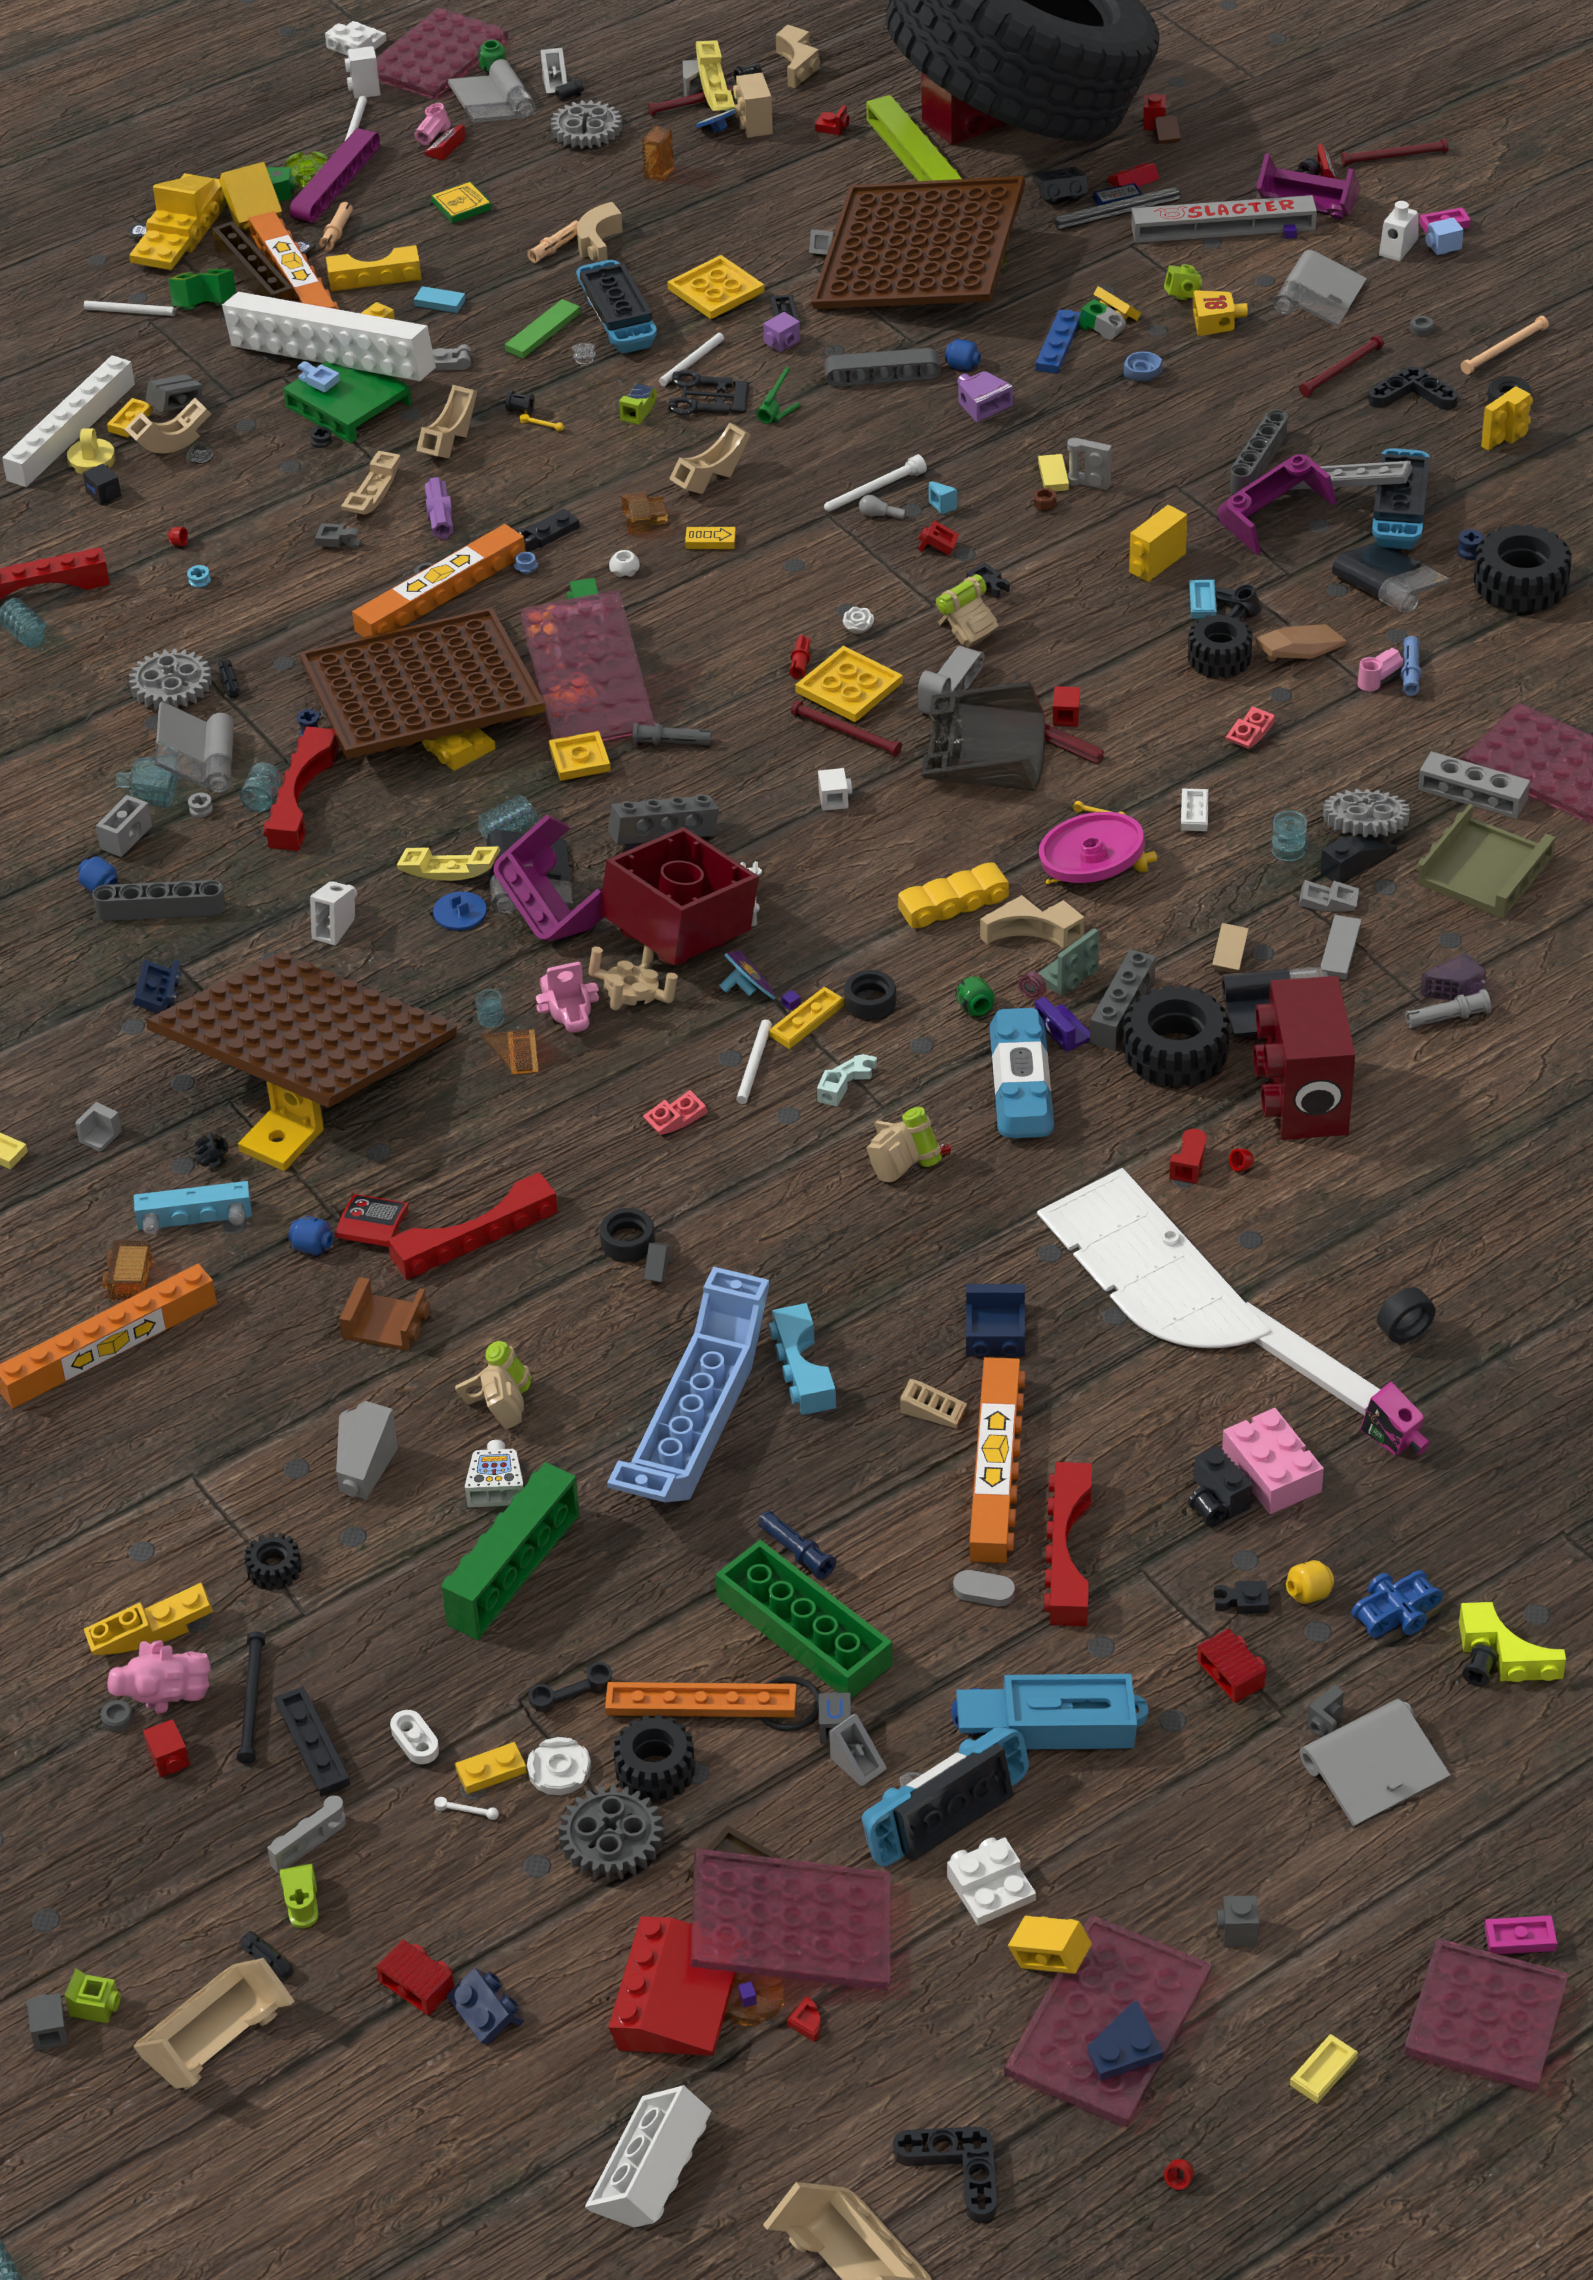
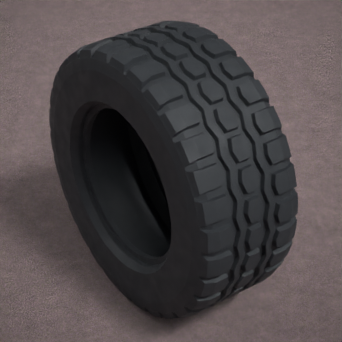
(1032, 62)

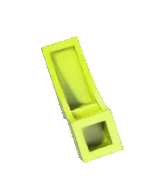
(1516, 1657)

